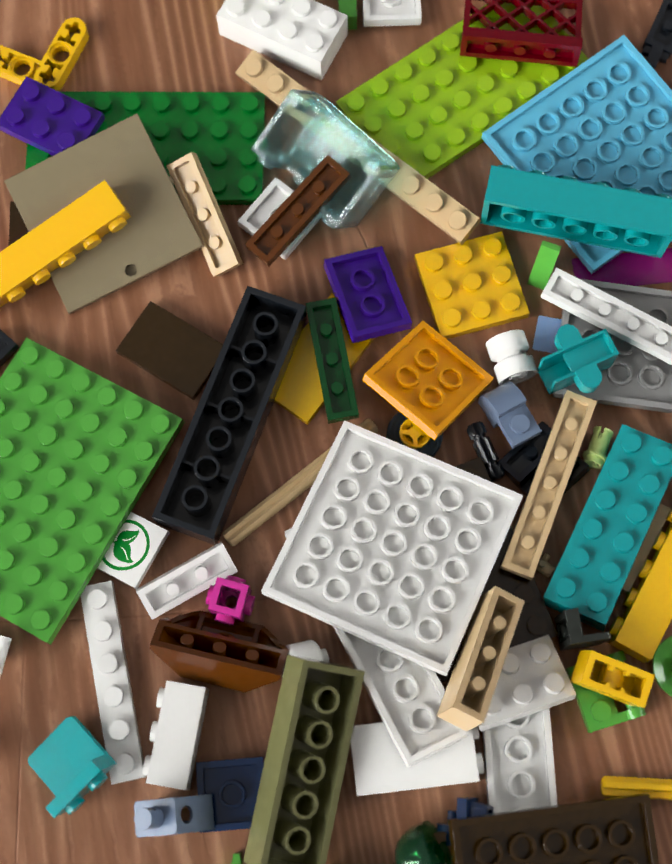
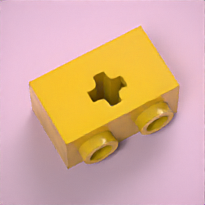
(612, 678)

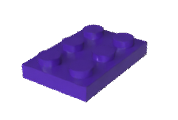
(48, 118)
(367, 294)

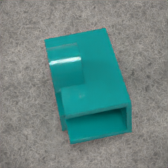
(577, 360)

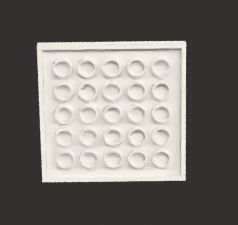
(393, 547)

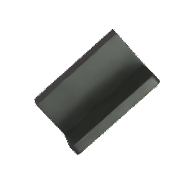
(570, 632)

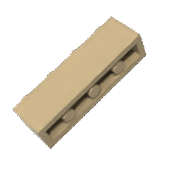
(481, 659)

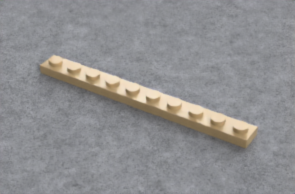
(406, 184)

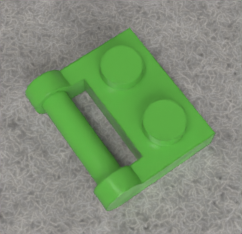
(599, 710)

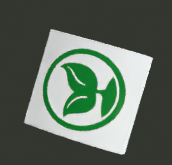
(133, 550)

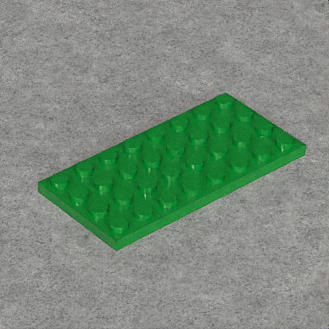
(212, 124)

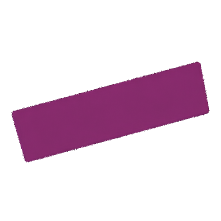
(630, 269)

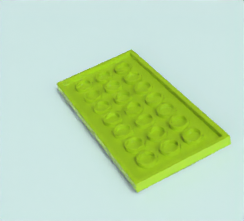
(440, 103)

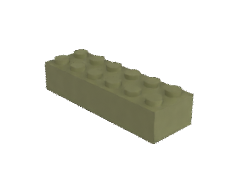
(304, 763)

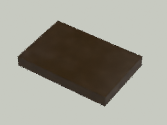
(171, 350)

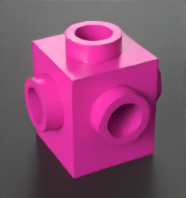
(222, 591)

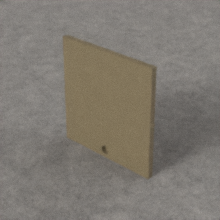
(158, 222)

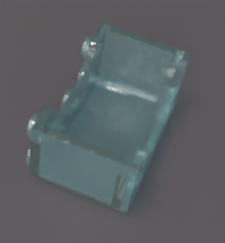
(309, 130)

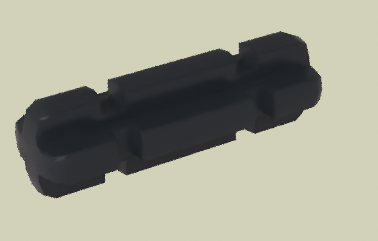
(485, 449)

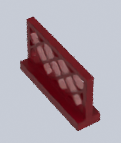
(521, 44)

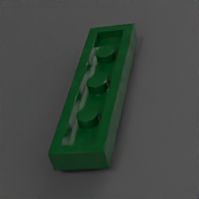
(332, 360)

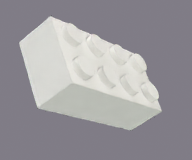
(290, 31)

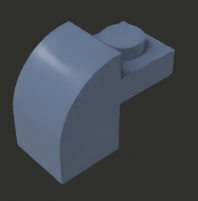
(507, 408)

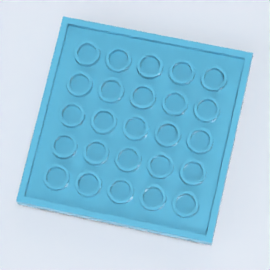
(595, 125)

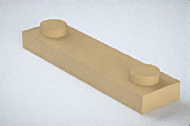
(205, 214)

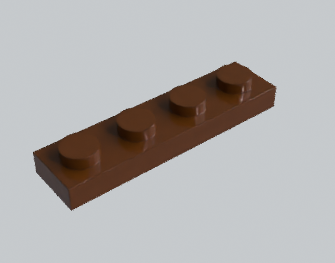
(298, 210)

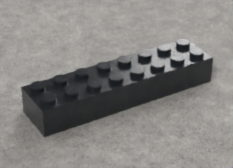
(230, 416)

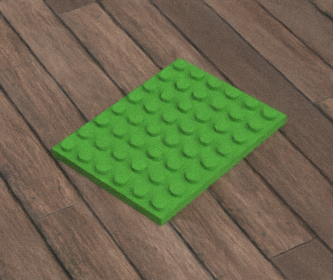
(69, 477)

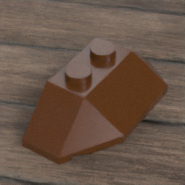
(219, 653)

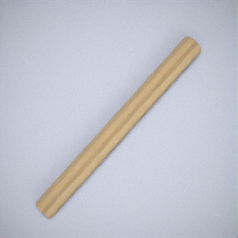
(281, 497)

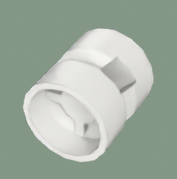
(511, 357)

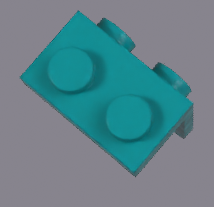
(70, 765)

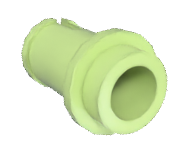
(598, 447)

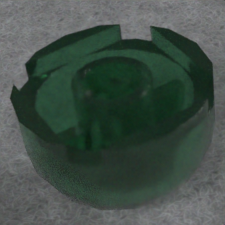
(421, 846)

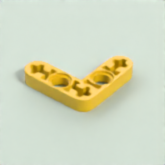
(42, 69)

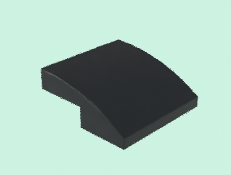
(522, 462)

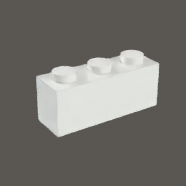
(176, 735)

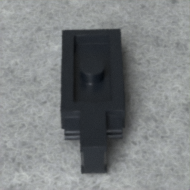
(659, 39)

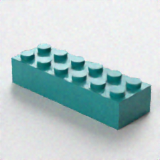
(578, 211)
(611, 527)

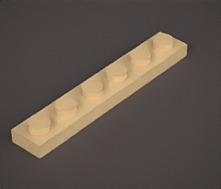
(548, 485)

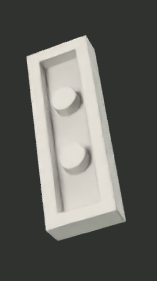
(186, 580)

